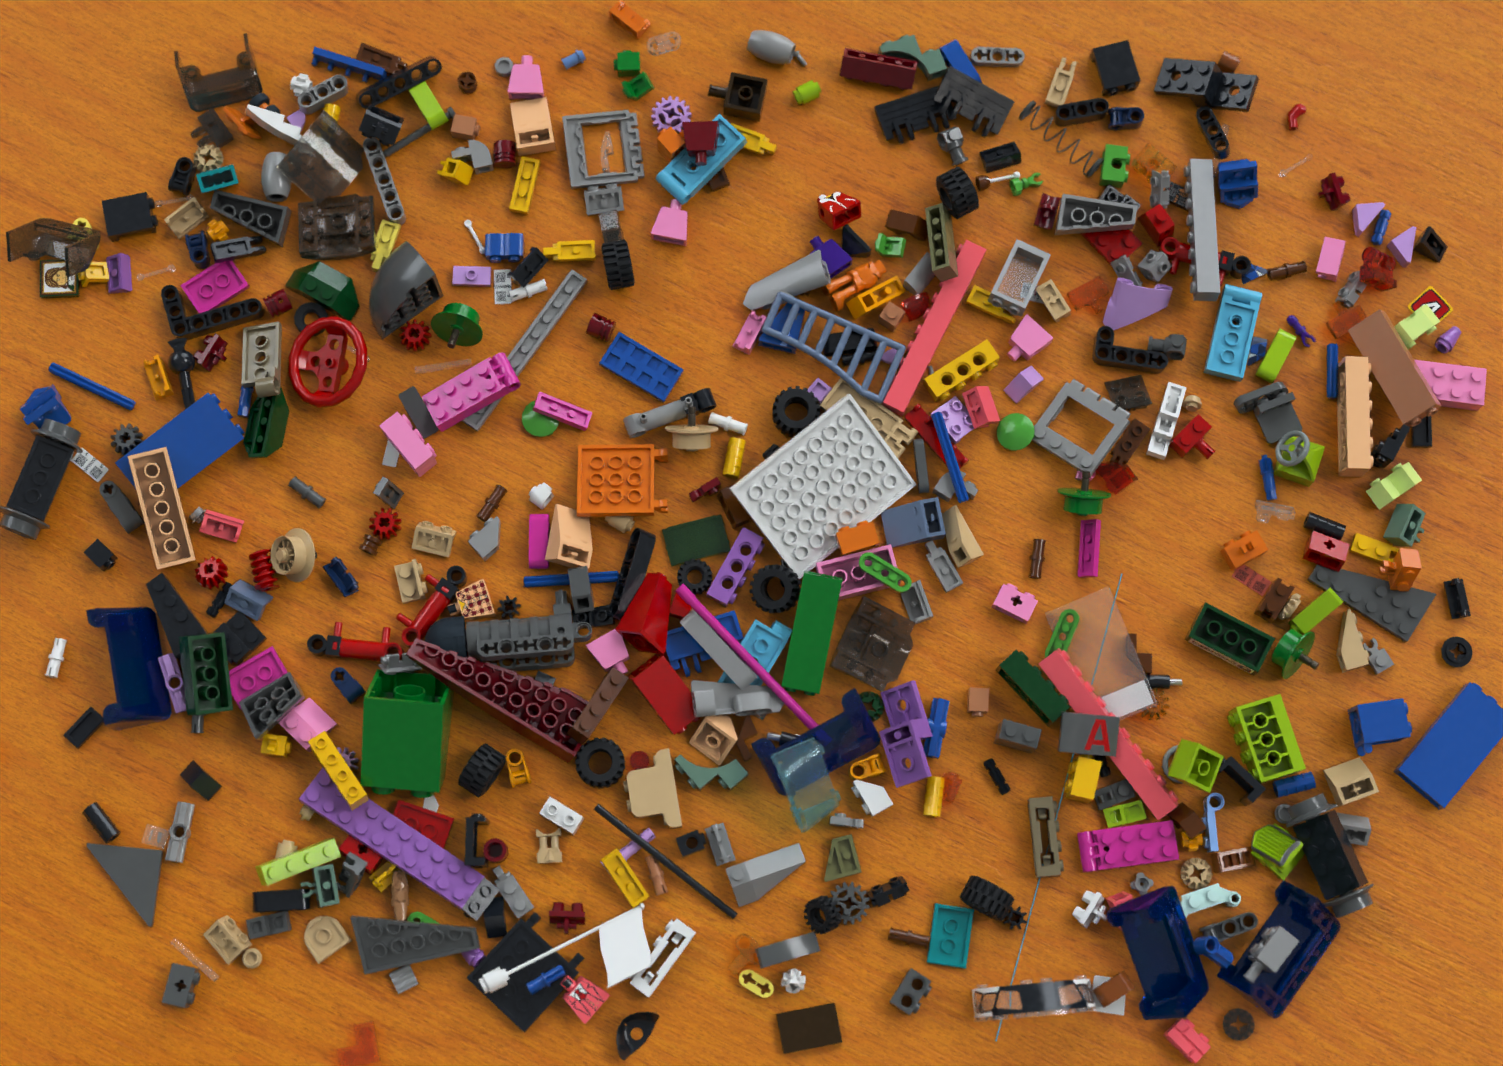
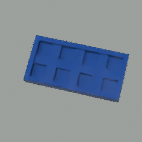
(641, 367)

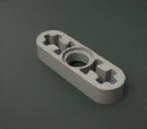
(991, 62)

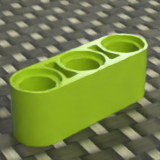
(428, 105)
(1275, 356)

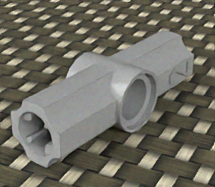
(177, 845)

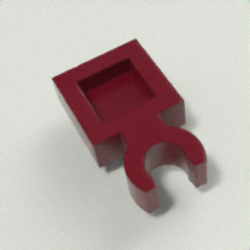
(709, 488)

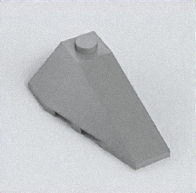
(759, 875)

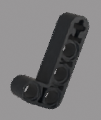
(1129, 354)

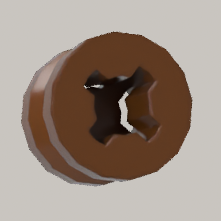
(467, 78)
(370, 545)

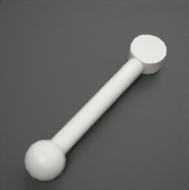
(468, 224)

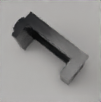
(1116, 68)
(129, 215)
(1243, 779)
(471, 841)

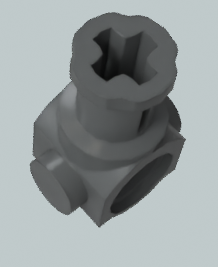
(951, 142)
(1172, 346)

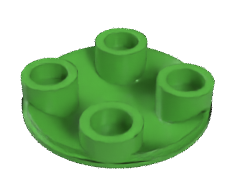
(537, 423)
(1015, 431)

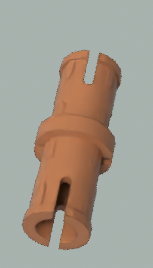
(656, 875)

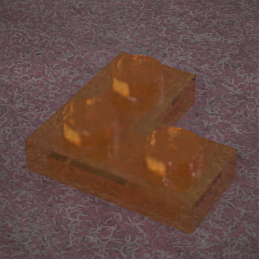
(364, 1051)

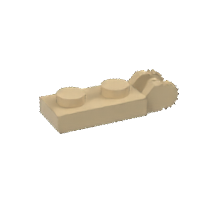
(1060, 84)

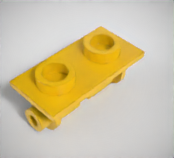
(383, 876)

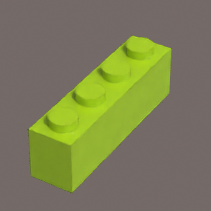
(298, 861)

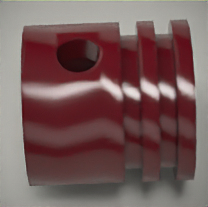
(504, 154)
(273, 305)
(600, 327)
(495, 850)

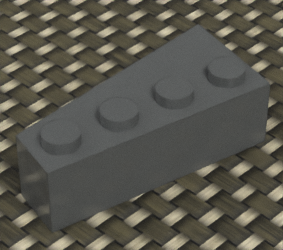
(256, 215)

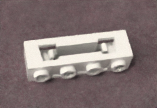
(681, 931)

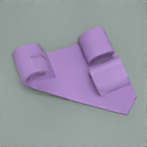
(1133, 303)

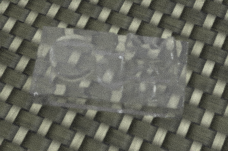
(1266, 509)

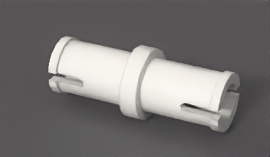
(528, 290)
(728, 423)
(56, 658)

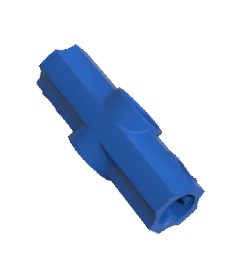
(938, 726)

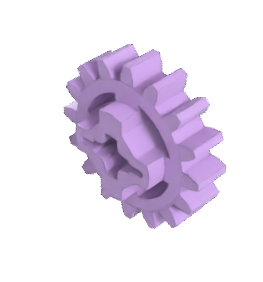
(672, 108)

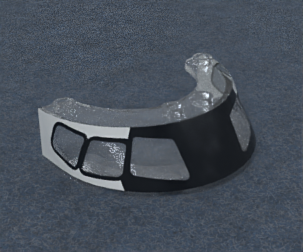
(1033, 999)

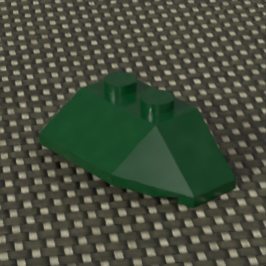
(326, 287)
(266, 426)

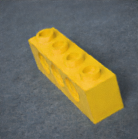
(983, 351)
(338, 770)

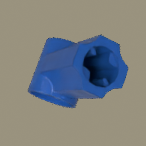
(1213, 950)

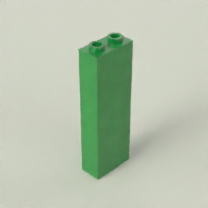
(811, 633)

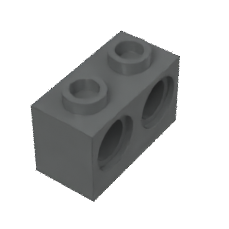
(906, 988)

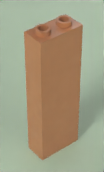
(1395, 368)

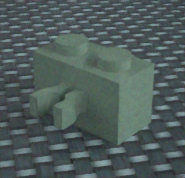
(1405, 525)
(324, 885)

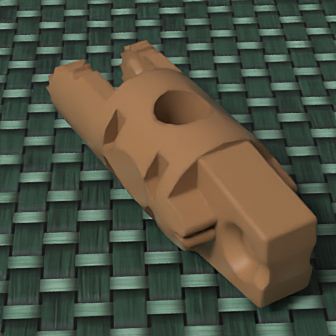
(399, 894)

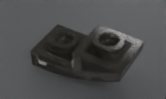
(611, 226)

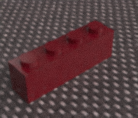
(878, 69)

